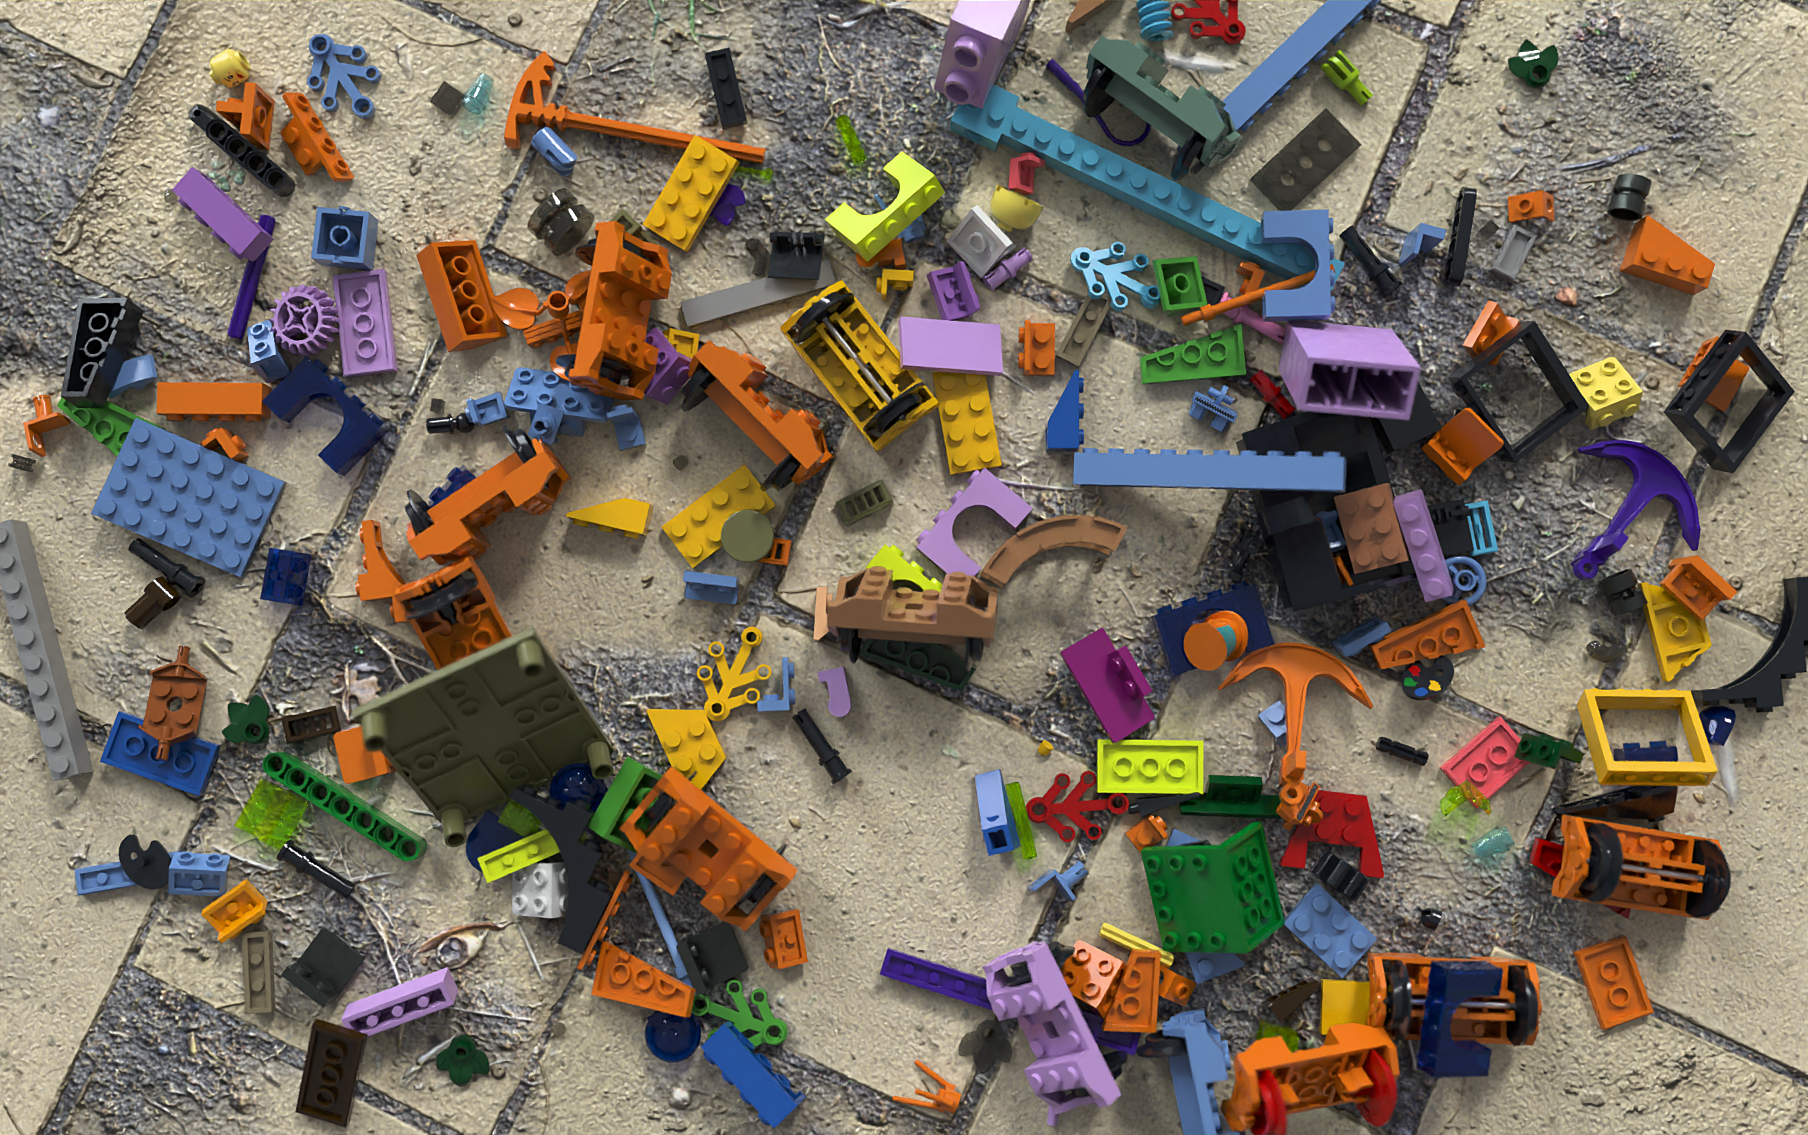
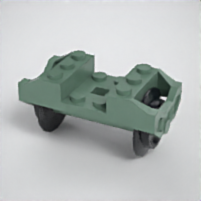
(1132, 77)

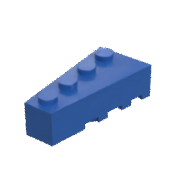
(751, 1075)

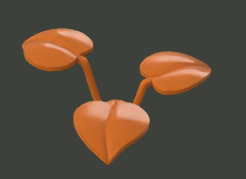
(519, 305)

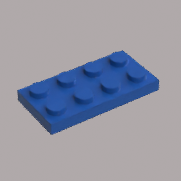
(136, 752)

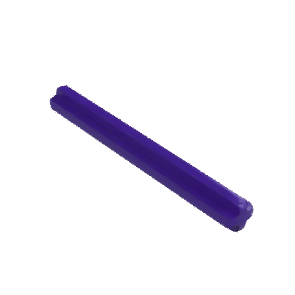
(249, 286)

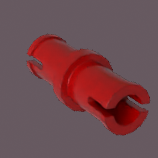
(1272, 394)

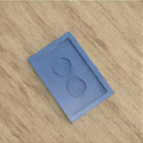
(1329, 930)

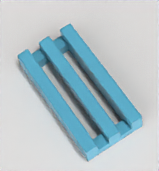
(1478, 529)

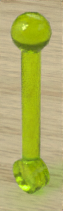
(767, 173)

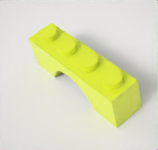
(892, 559)

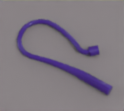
(1068, 81)

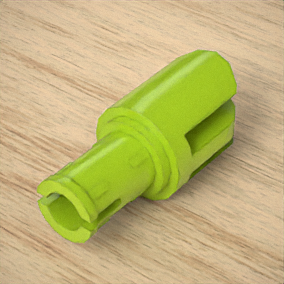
(1346, 76)

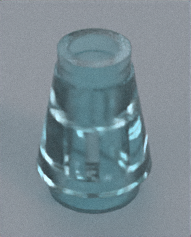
(477, 95)
(1493, 842)

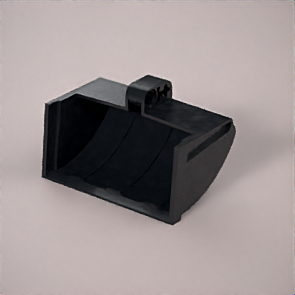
(1288, 519)

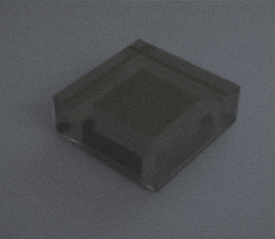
(447, 99)

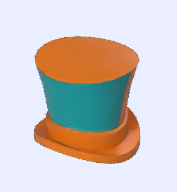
(1216, 640)

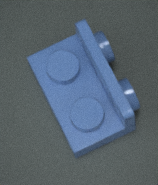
(711, 587)
(198, 874)

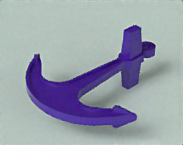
(1652, 478)

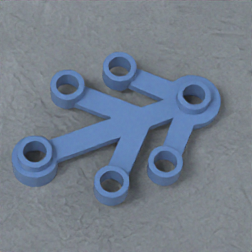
(340, 72)

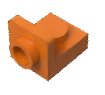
(1251, 271)
(1147, 832)

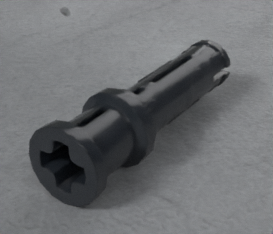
(1377, 270)
(175, 573)
(828, 757)
(306, 863)

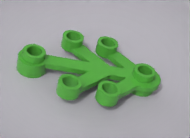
(744, 1019)

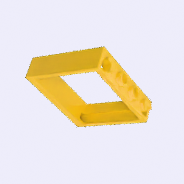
(1646, 773)

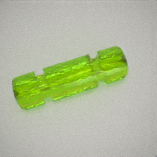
(850, 139)

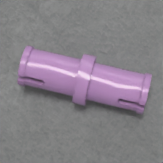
(1007, 268)

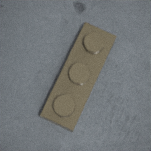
(1083, 329)
(258, 971)

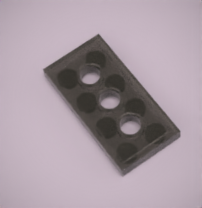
(1305, 143)

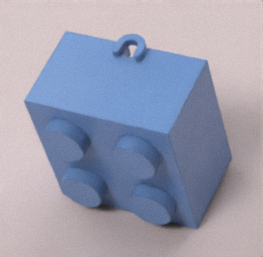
(344, 238)

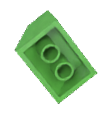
(622, 798)

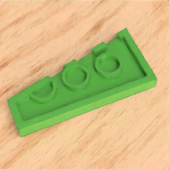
(1199, 359)

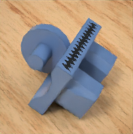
(1224, 414)

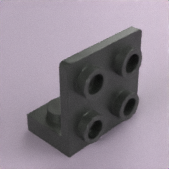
(712, 957)
(324, 968)

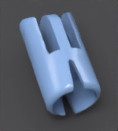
(554, 151)

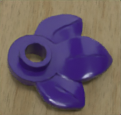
(725, 207)

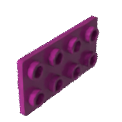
(1110, 684)

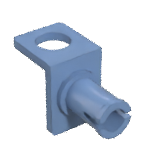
(546, 424)
(1064, 881)

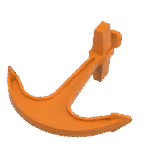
(1296, 667)

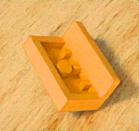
(235, 910)

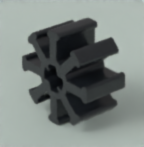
(1340, 875)

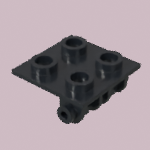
(796, 255)
(1452, 526)

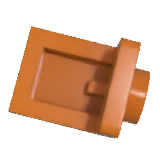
(231, 443)

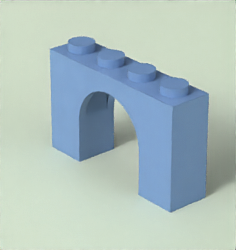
(1311, 231)

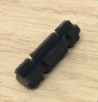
(1402, 751)

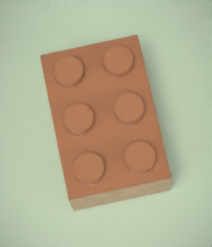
(1371, 528)

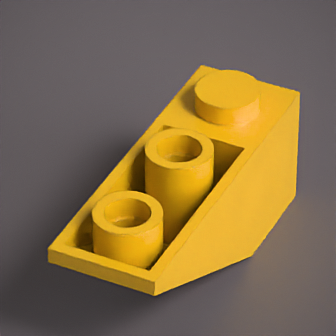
(621, 514)

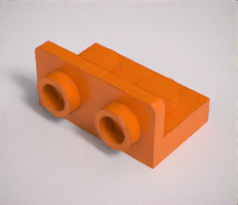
(1489, 328)
(1038, 349)
(783, 939)

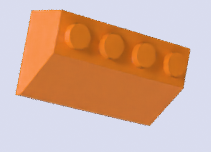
(460, 294)

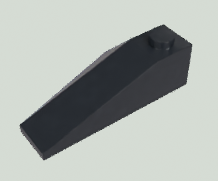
(1629, 802)

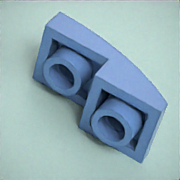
(135, 374)

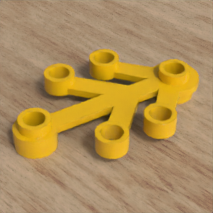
(731, 677)

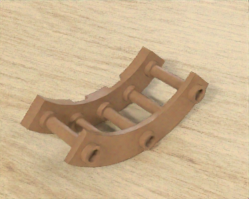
(1052, 533)

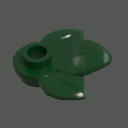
(1533, 60)
(245, 719)
(462, 1064)

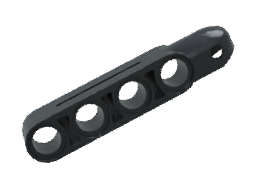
(249, 158)

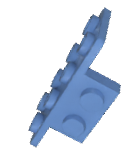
(579, 405)

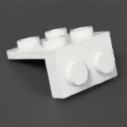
(540, 890)

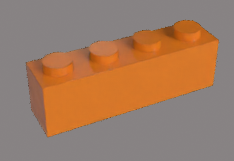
(212, 400)

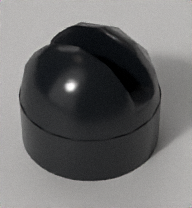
(1430, 918)

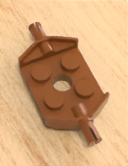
(170, 683)

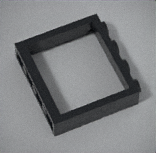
(1553, 370)
(1703, 382)

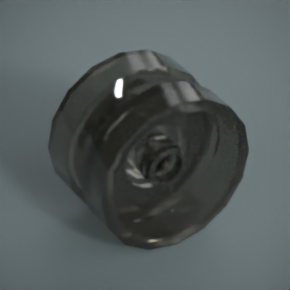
(560, 222)

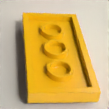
(691, 193)
(966, 422)
(699, 526)

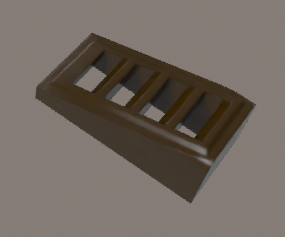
(289, 730)
(1290, 999)

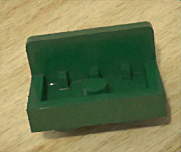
(1546, 750)

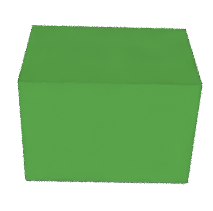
(1179, 285)

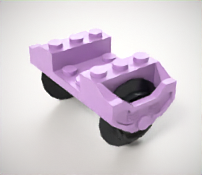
(1054, 1027)

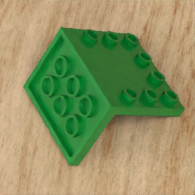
(1214, 894)

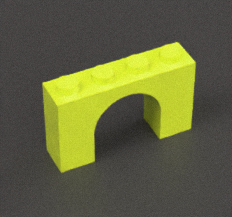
(873, 232)

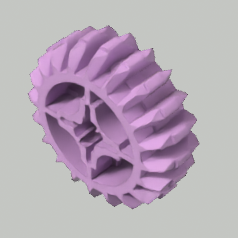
(315, 321)

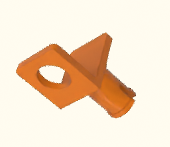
(45, 421)

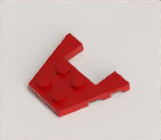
(1344, 822)

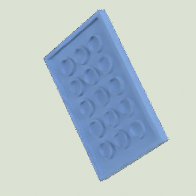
(188, 497)

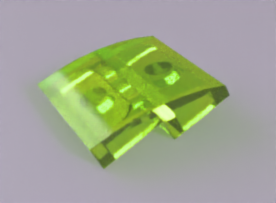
(271, 813)

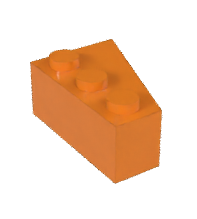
(1665, 258)

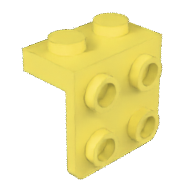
(1608, 392)

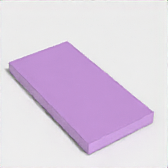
(365, 323)
(950, 346)

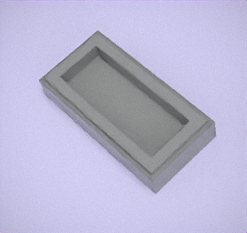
(1512, 253)

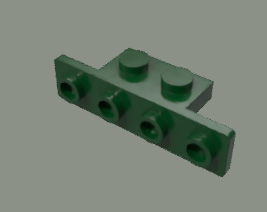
(1233, 798)

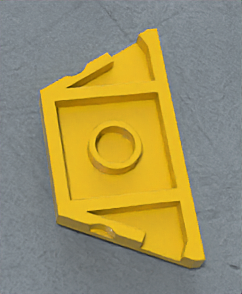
(1673, 631)
(688, 742)

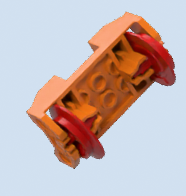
(1351, 1066)

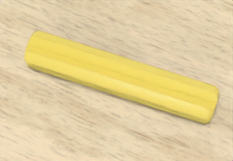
(1132, 942)

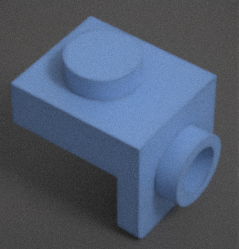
(486, 410)
(1333, 533)
(1274, 721)

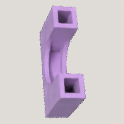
(983, 492)

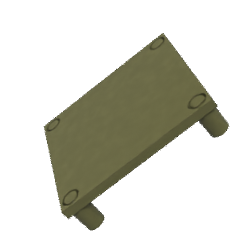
(484, 729)

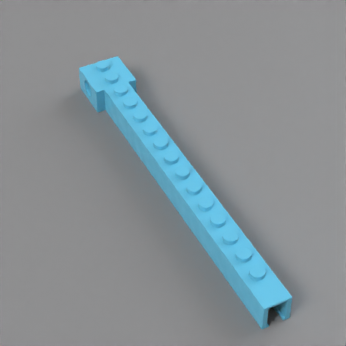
(1137, 186)

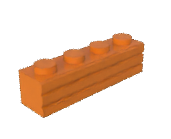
(551, 330)

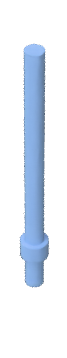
(664, 925)

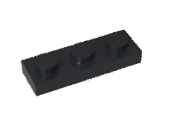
(726, 88)

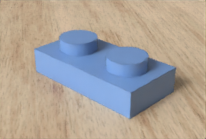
(1361, 636)

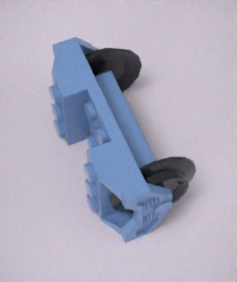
(1195, 1062)

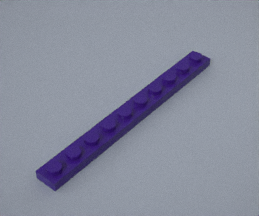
(973, 990)

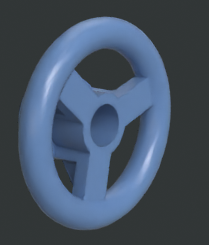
(1469, 577)

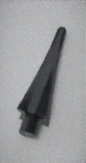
(1149, 805)

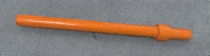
(1209, 312)

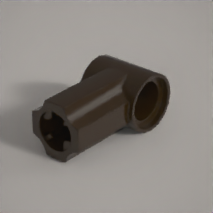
(157, 598)

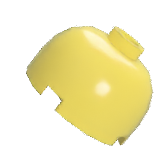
(1013, 209)

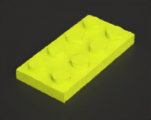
(1150, 766)

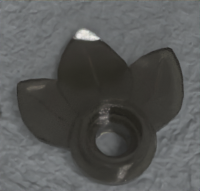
(986, 1049)

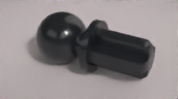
(447, 424)

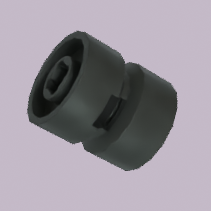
(1629, 197)
(1619, 583)

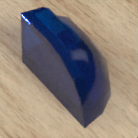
(1717, 723)

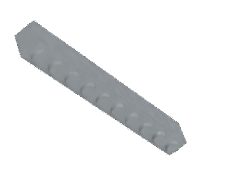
(41, 654)

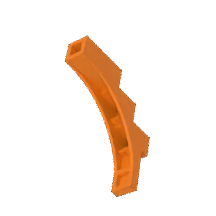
(382, 577)

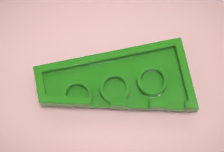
(106, 424)

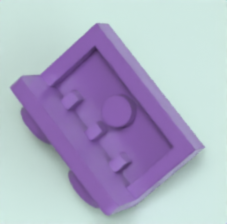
(954, 292)

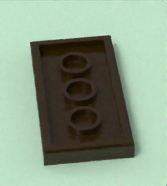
(331, 1072)

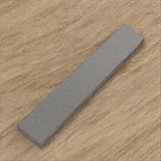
(752, 296)

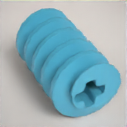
(1153, 19)

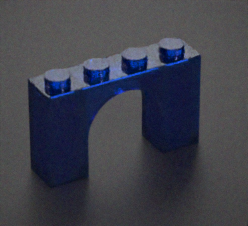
(359, 428)
(1174, 623)
(1447, 988)

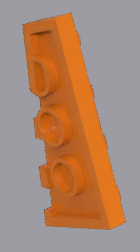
(1435, 635)
(635, 982)

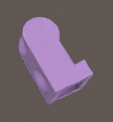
(840, 701)

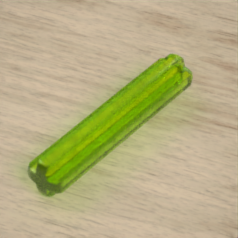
(1021, 820)

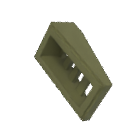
(880, 485)

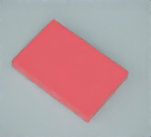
(1486, 760)

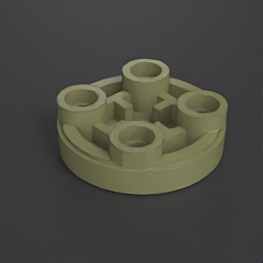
(747, 536)

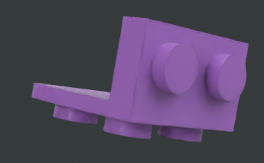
(670, 369)

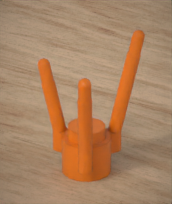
(944, 1100)

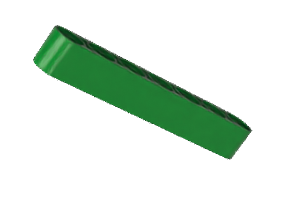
(332, 805)

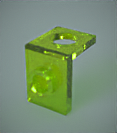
(1458, 795)

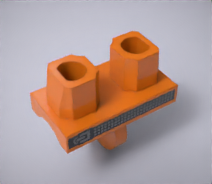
(1305, 809)

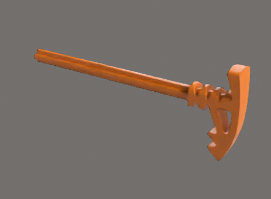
(525, 113)

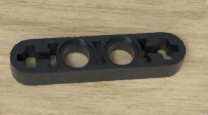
(1460, 236)

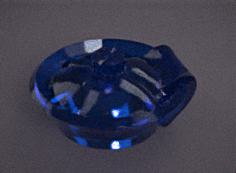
(577, 782)
(672, 1036)

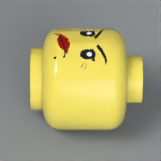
(229, 68)

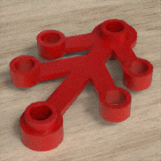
(1211, 10)
(1072, 807)

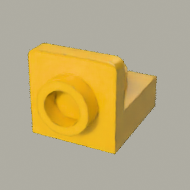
(896, 278)
(683, 341)

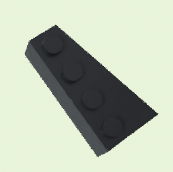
(97, 348)

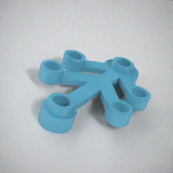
(1114, 275)

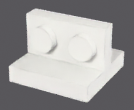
(980, 241)

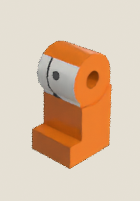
(890, 254)

